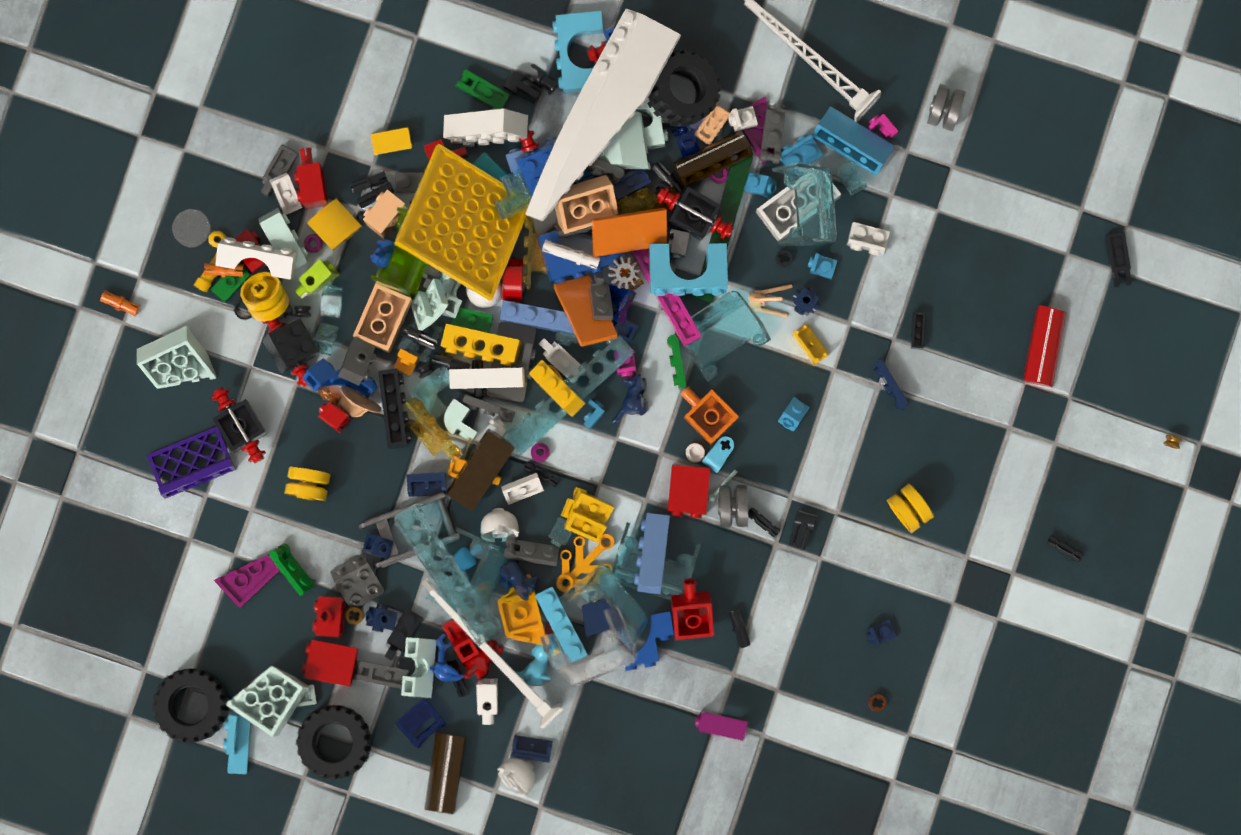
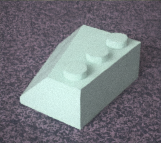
(628, 146)
(175, 359)
(269, 700)

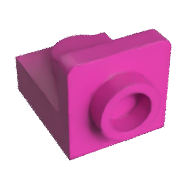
(886, 128)
(627, 368)

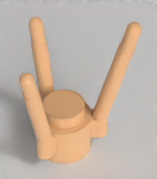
(757, 300)

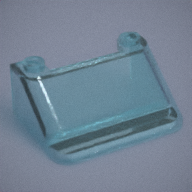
(723, 329)

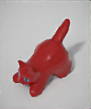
(480, 663)

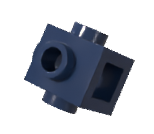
(802, 308)
(381, 618)

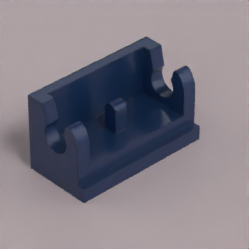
(426, 484)
(531, 748)

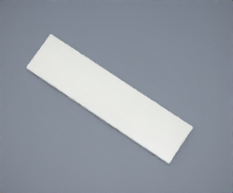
(487, 378)

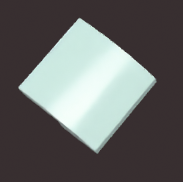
(429, 305)

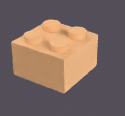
(384, 213)

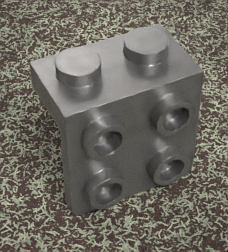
(356, 581)

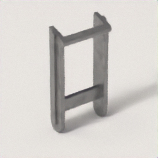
(385, 531)

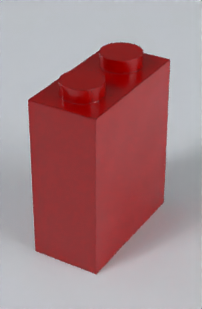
(688, 491)
(330, 663)

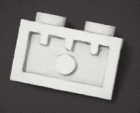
(868, 238)

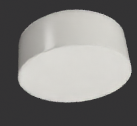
(695, 452)

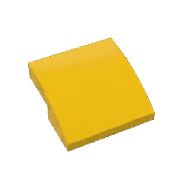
(334, 224)
(588, 516)

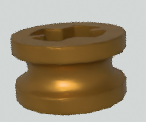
(1172, 441)
(354, 622)

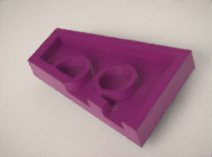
(754, 134)
(248, 580)

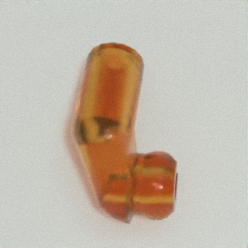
(329, 396)

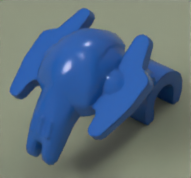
(383, 253)
(442, 670)

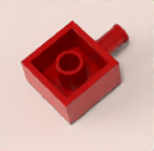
(311, 182)
(692, 613)
(329, 616)

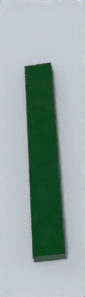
(729, 207)

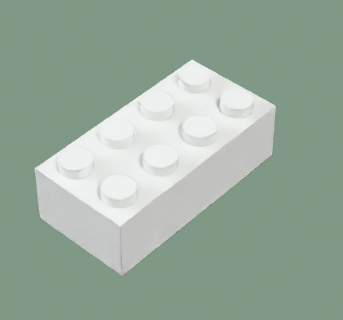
(485, 127)
(780, 212)

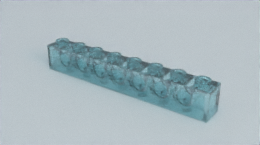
(609, 367)
(480, 631)

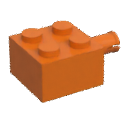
(708, 415)

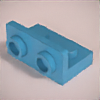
(803, 152)

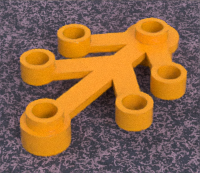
(582, 566)

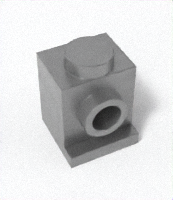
(678, 244)

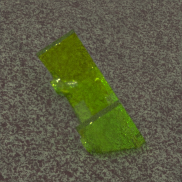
(403, 270)

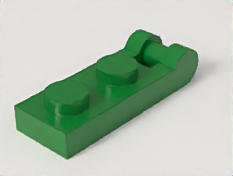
(483, 90)
(676, 361)
(291, 569)

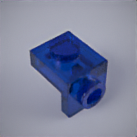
(686, 140)

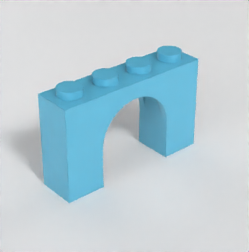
(569, 28)
(665, 282)

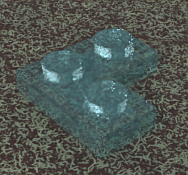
(517, 198)
(427, 392)

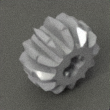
(631, 274)

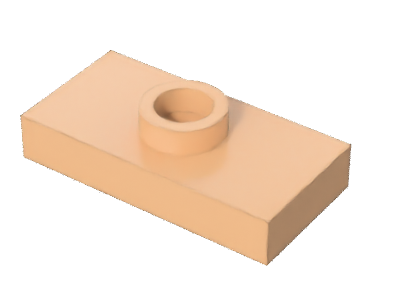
(712, 125)

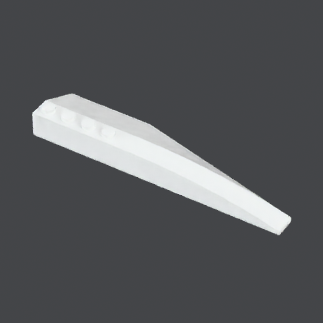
(607, 100)

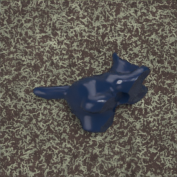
(634, 401)
(512, 575)

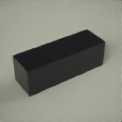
(918, 329)

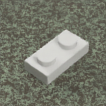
(285, 193)
(522, 488)

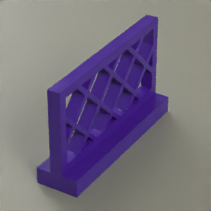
(197, 477)

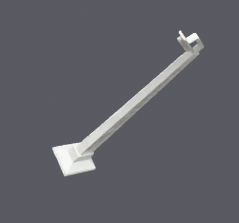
(861, 101)
(548, 712)

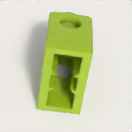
(323, 274)

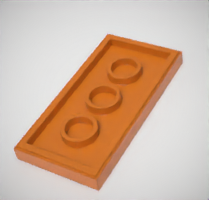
(629, 231)
(576, 302)

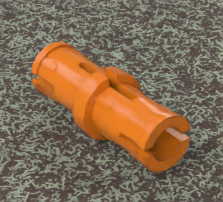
(223, 271)
(120, 303)

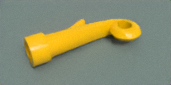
(204, 282)

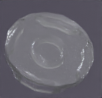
(191, 228)

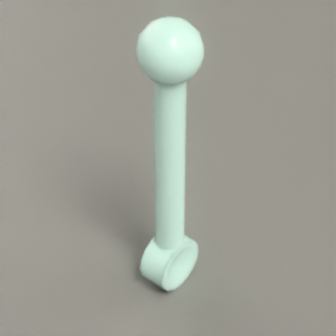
(711, 497)

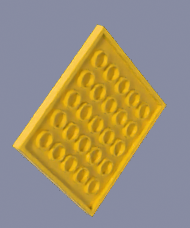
(458, 225)

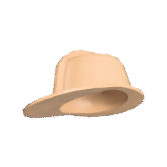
(355, 403)

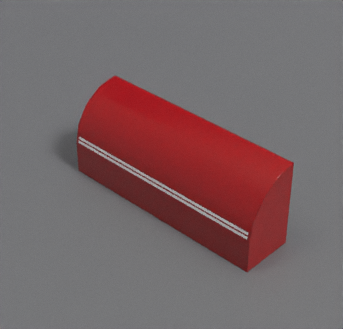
(1044, 346)

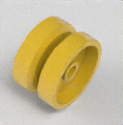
(264, 296)
(307, 484)
(910, 508)

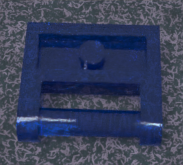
(622, 300)
(416, 718)

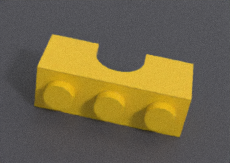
(557, 388)

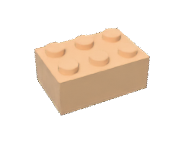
(585, 202)
(383, 317)

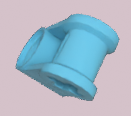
(716, 456)

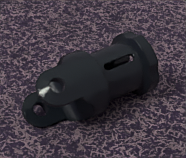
(543, 79)

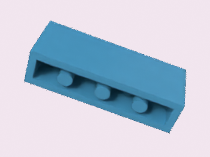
(853, 141)

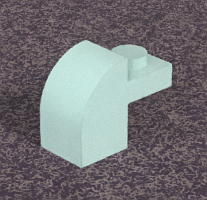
(454, 419)

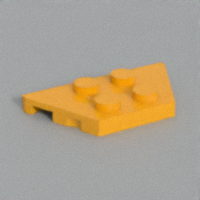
(521, 618)

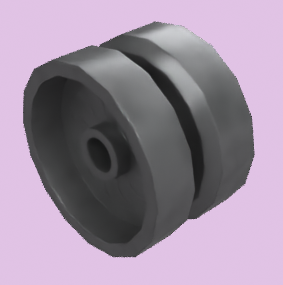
(946, 107)
(733, 506)

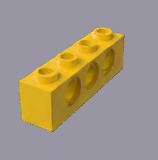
(453, 334)

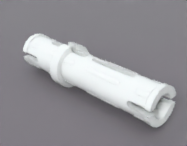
(571, 254)

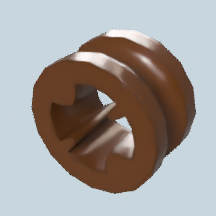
(877, 709)

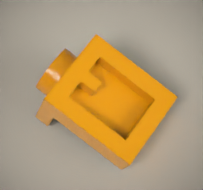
(406, 362)

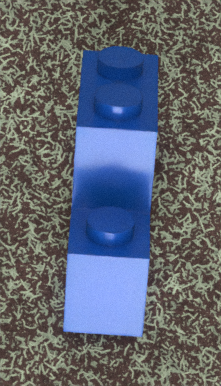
(324, 375)
(660, 628)

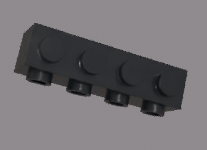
(393, 409)

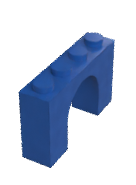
(560, 268)

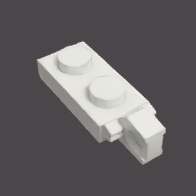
(560, 358)

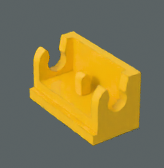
(391, 141)
(810, 344)

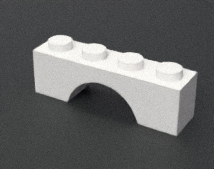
(280, 262)

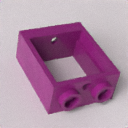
(721, 726)

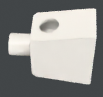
(487, 692)

